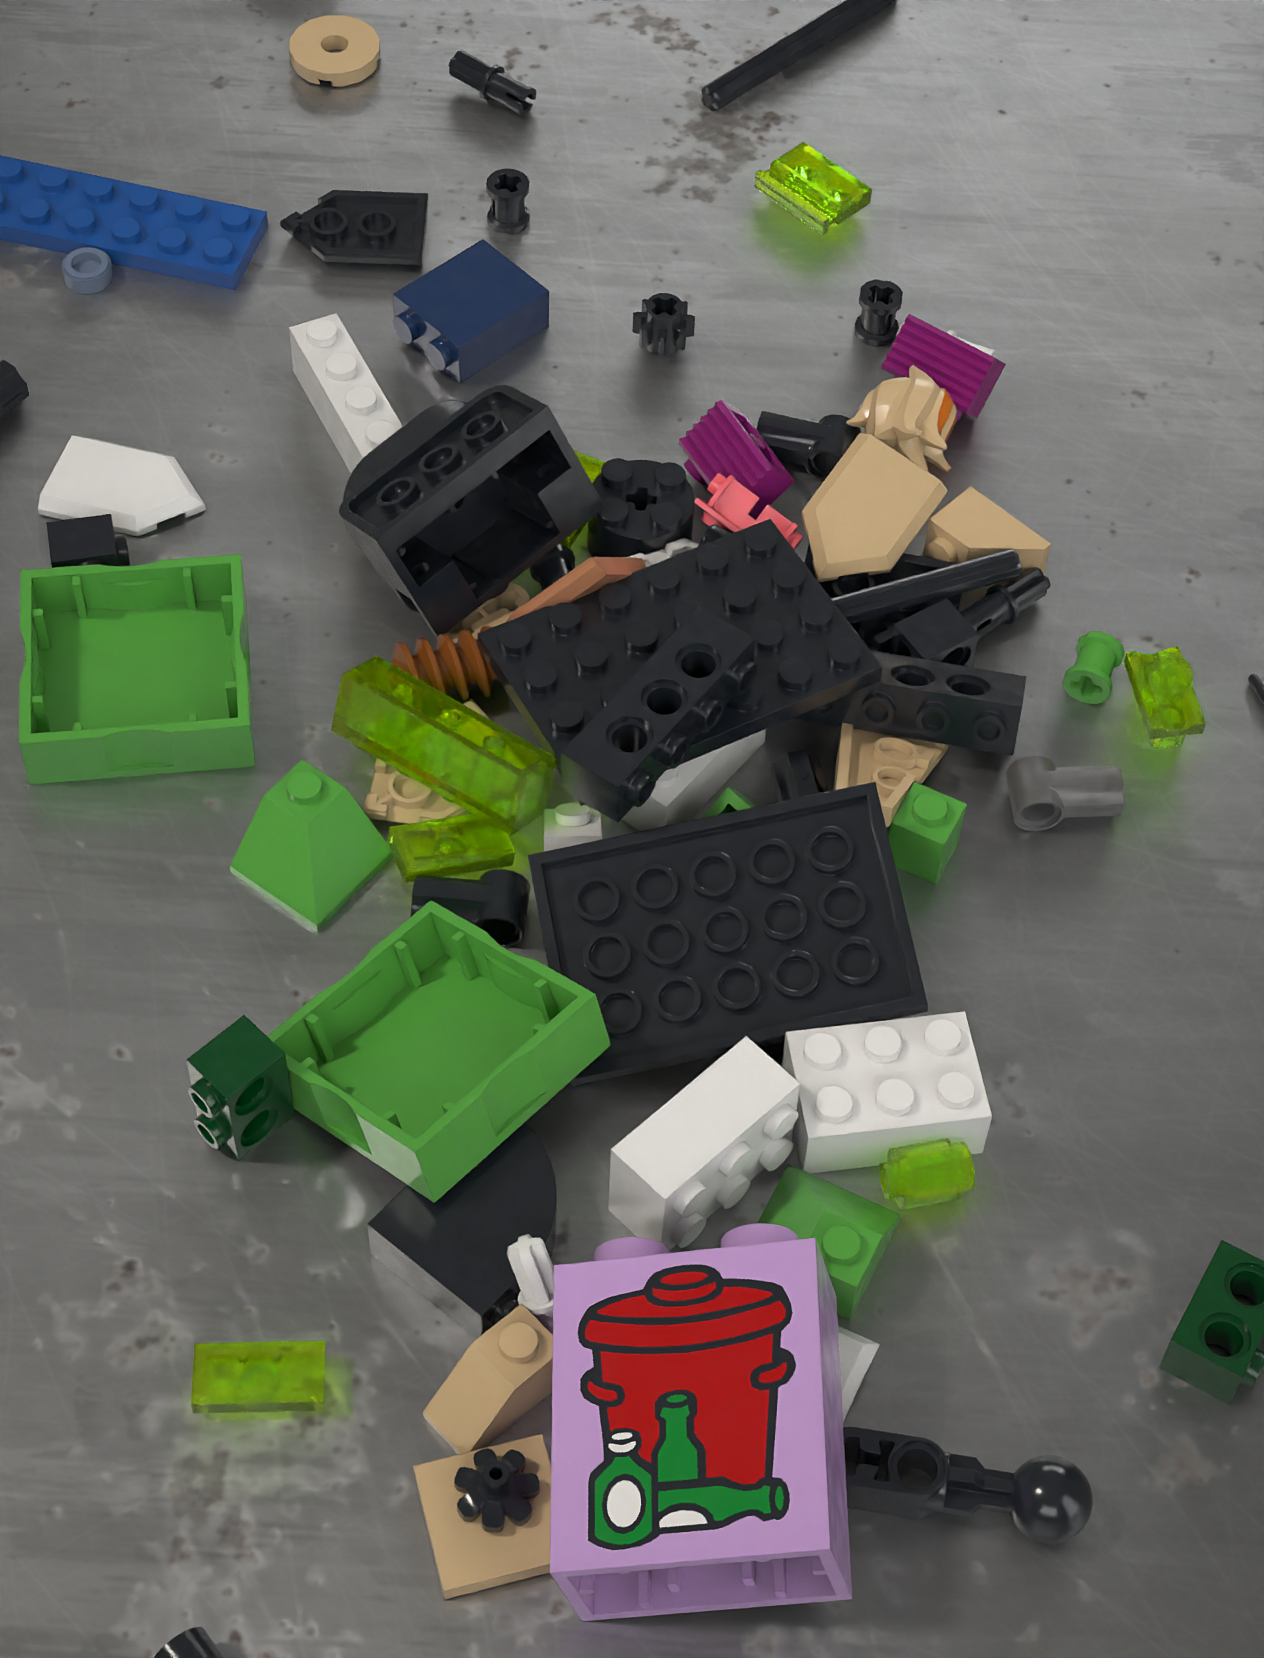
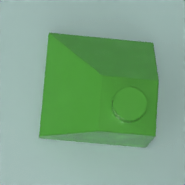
(310, 846)
(845, 1225)

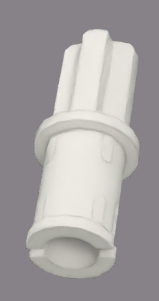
(534, 1276)

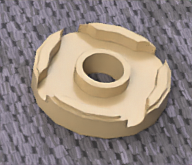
(319, 35)

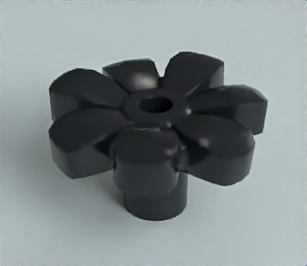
(496, 1490)

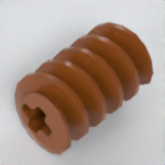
(448, 664)

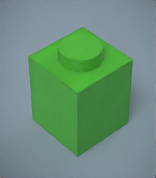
(926, 832)

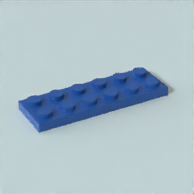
(129, 222)

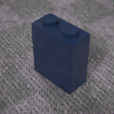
(470, 311)

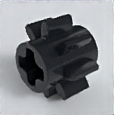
(663, 324)

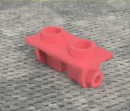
(731, 509)

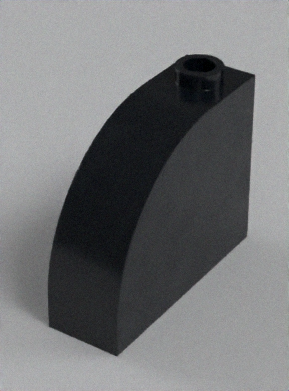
(461, 1242)

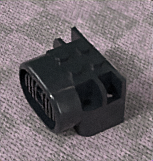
(466, 501)

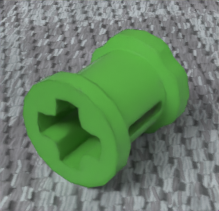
(1090, 676)

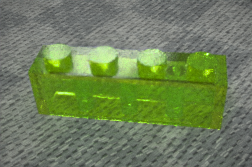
(443, 745)

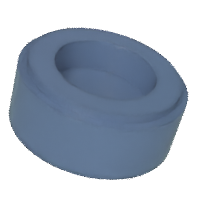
(87, 270)

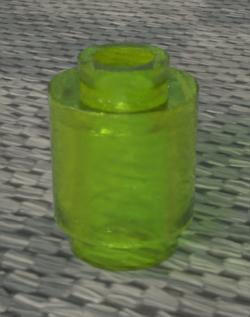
(927, 1173)

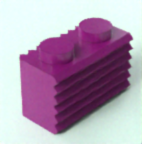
(950, 362)
(732, 446)

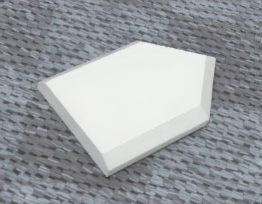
(119, 481)

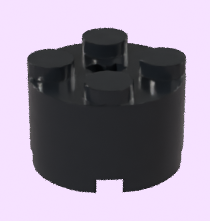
(643, 508)

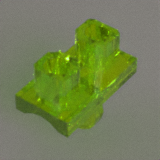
(1165, 696)

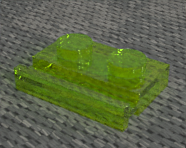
(813, 188)

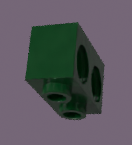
(239, 1088)
(1221, 1320)

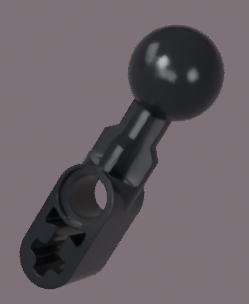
(1044, 1496)

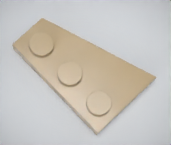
(884, 759)

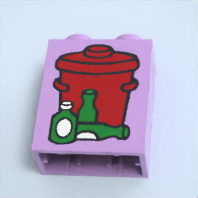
(697, 1428)

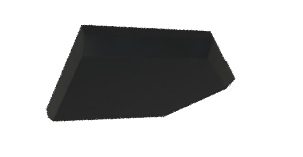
(364, 227)

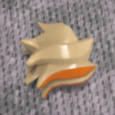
(910, 417)

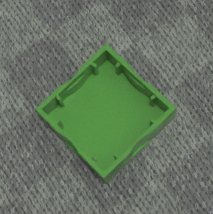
(135, 670)
(437, 1048)

